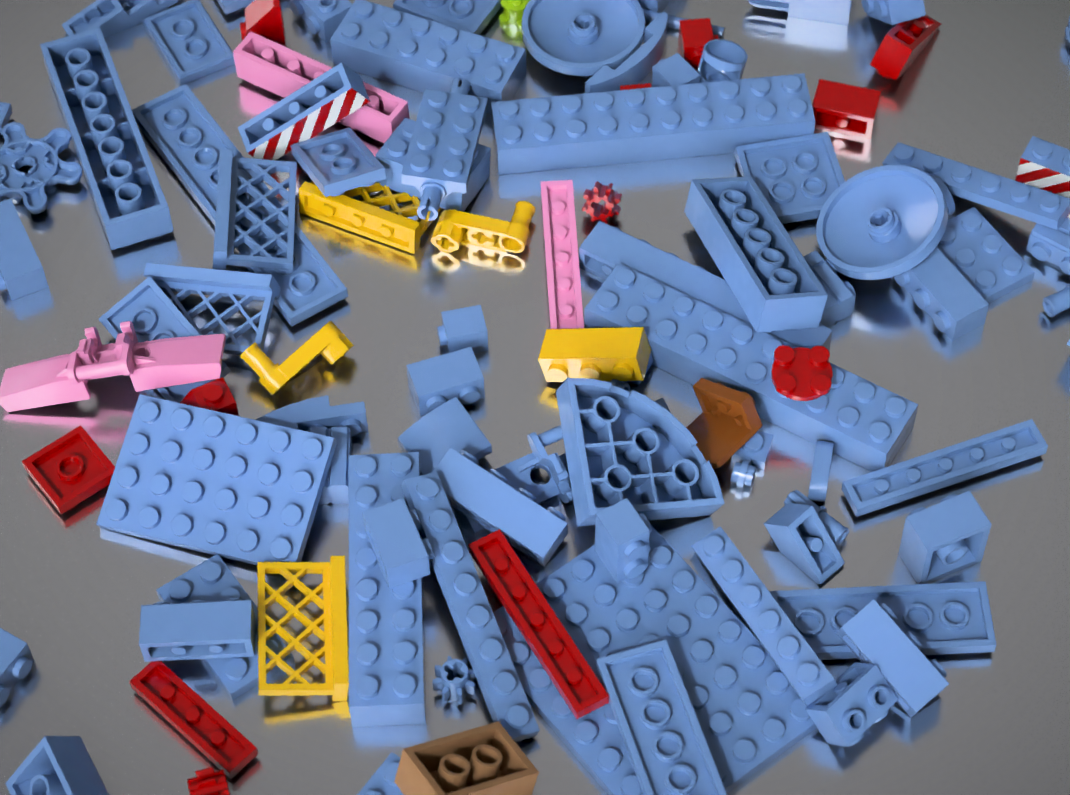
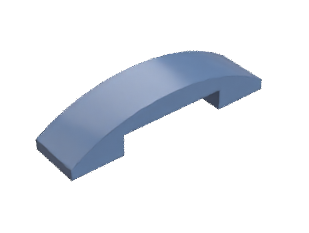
(637, 65)

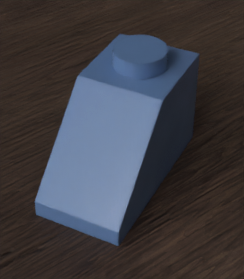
(805, 541)

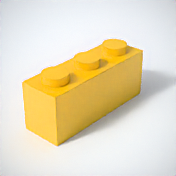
(595, 354)

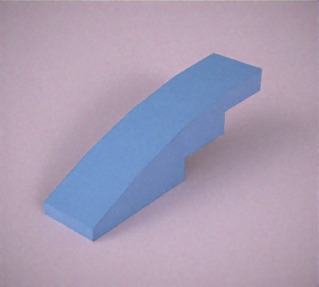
(114, 15)

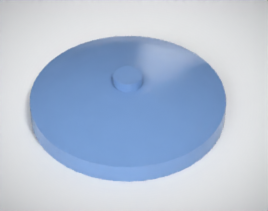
(582, 34)
(882, 222)

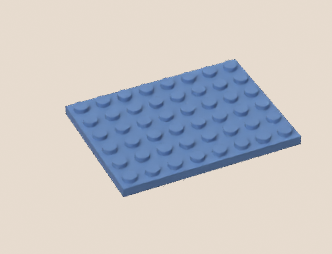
(731, 680)

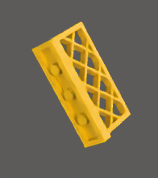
(366, 216)
(333, 620)

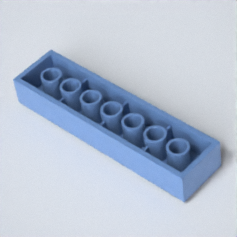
(106, 139)
(383, 622)

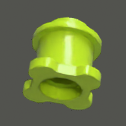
(512, 12)

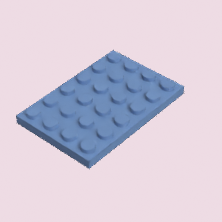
(216, 482)

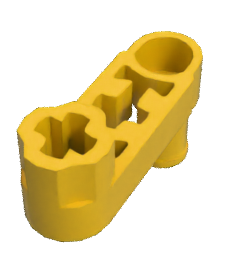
(491, 233)
(327, 341)

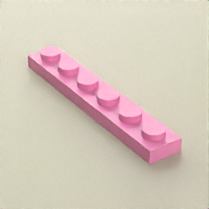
(561, 255)

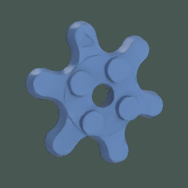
(46, 166)

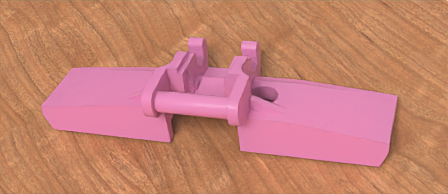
(147, 363)

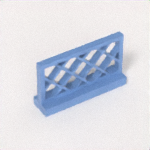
(227, 217)
(218, 285)

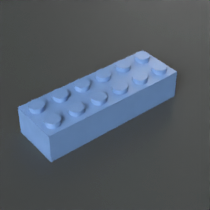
(425, 53)
(755, 254)

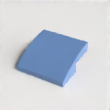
(441, 429)

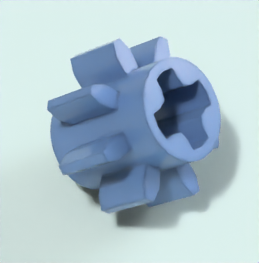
(454, 680)

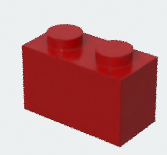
(845, 108)

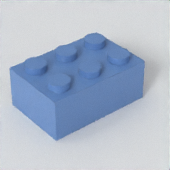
(393, 155)

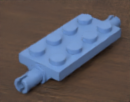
(443, 145)

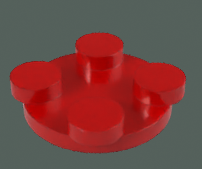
(802, 372)

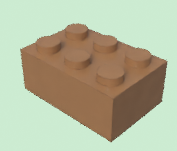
(467, 764)

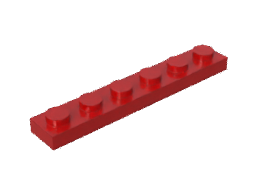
(538, 624)

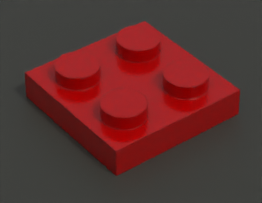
(70, 469)

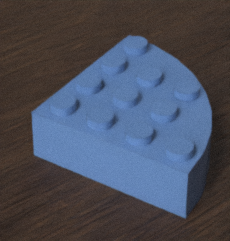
(633, 450)

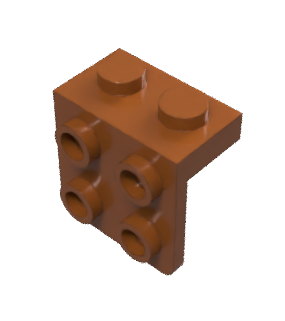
(725, 423)

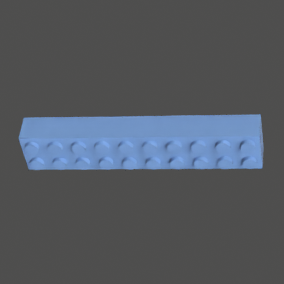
(648, 123)
(703, 342)

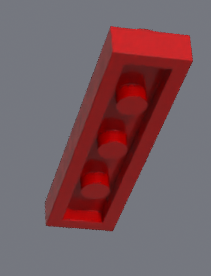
(194, 718)

